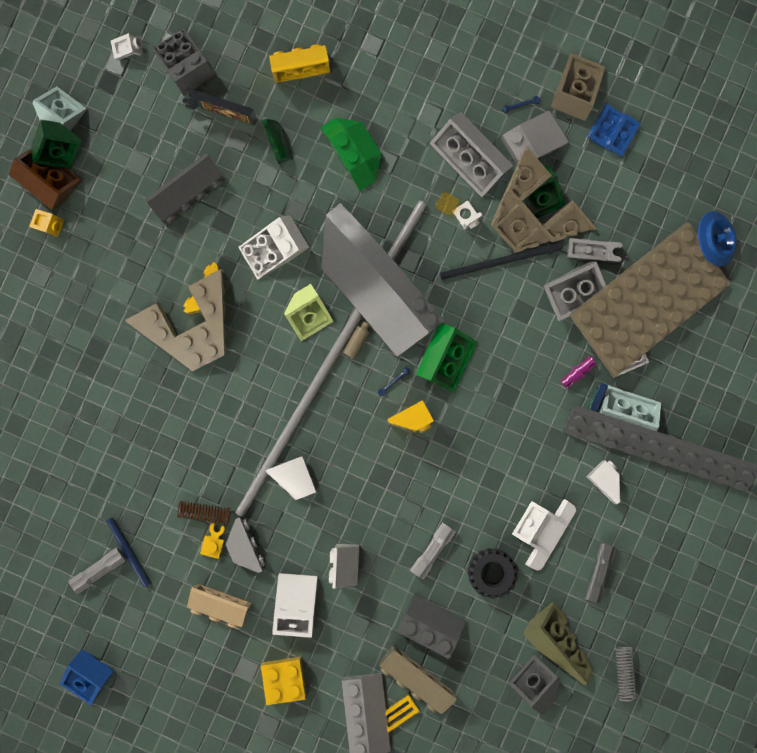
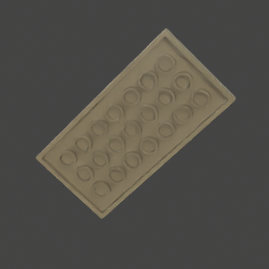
(649, 300)

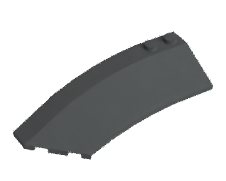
(375, 283)

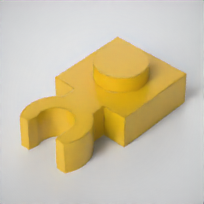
(212, 544)

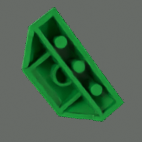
(354, 149)

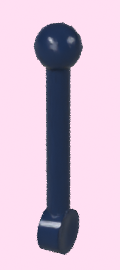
(535, 100)
(382, 392)

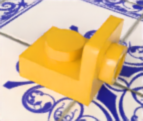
(47, 223)

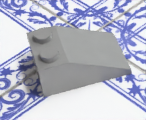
(539, 134)
(574, 289)

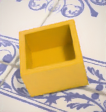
(283, 680)

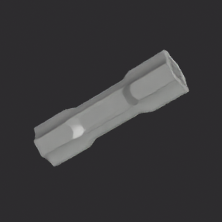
(425, 561)
(97, 570)

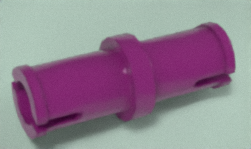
(578, 372)

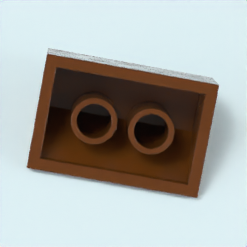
(46, 182)

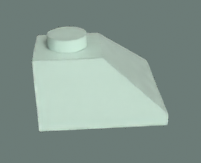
(59, 107)

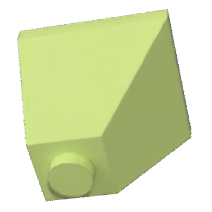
(307, 313)

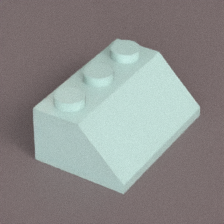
(631, 408)

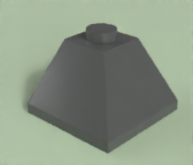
(536, 684)

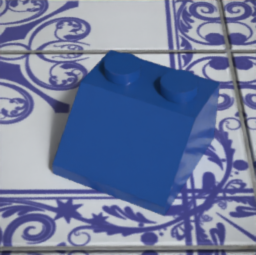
(86, 676)

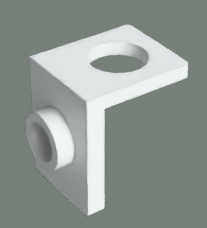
(472, 221)

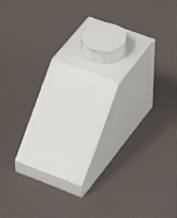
(606, 480)

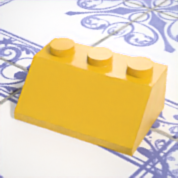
(299, 63)
(413, 418)

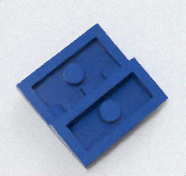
(613, 130)

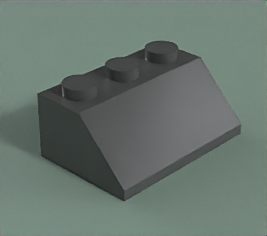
(431, 626)

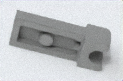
(593, 250)

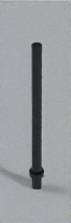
(502, 260)

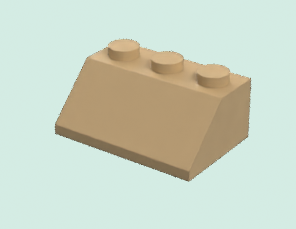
(218, 605)

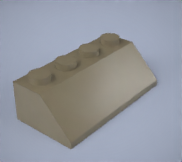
(418, 680)

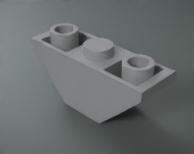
(243, 547)

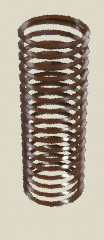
(203, 519)

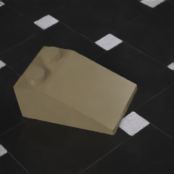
(578, 87)

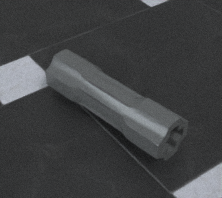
(604, 558)

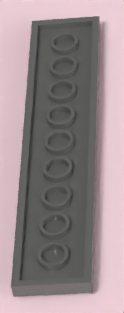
(660, 448)

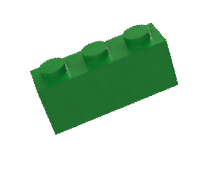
(446, 357)

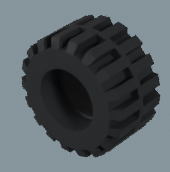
(502, 587)

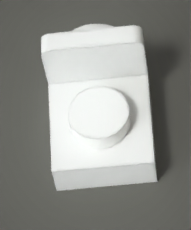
(126, 46)

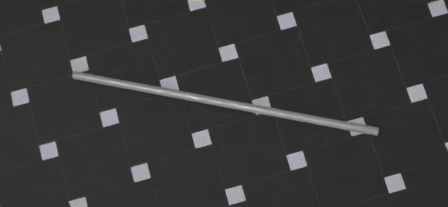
(322, 373)

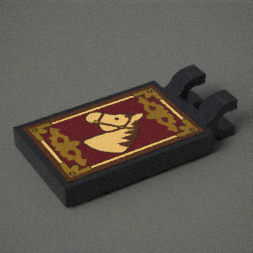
(219, 106)

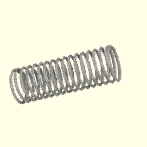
(624, 674)

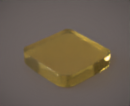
(447, 203)

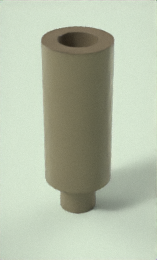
(357, 340)

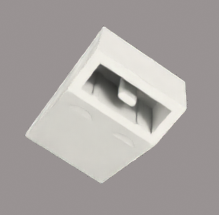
(273, 246)
(345, 565)
(295, 605)

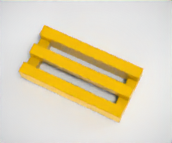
(411, 704)

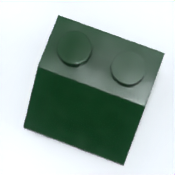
(54, 145)
(546, 197)

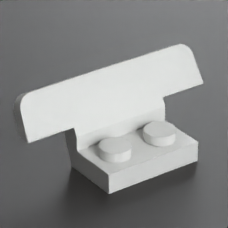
(543, 530)

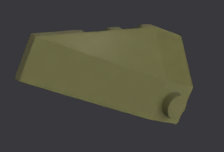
(553, 638)

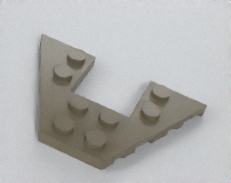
(519, 225)
(199, 344)

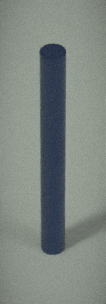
(128, 552)

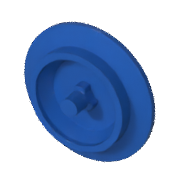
(716, 238)

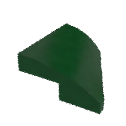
(277, 140)

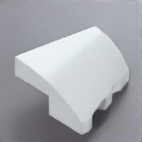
(293, 478)

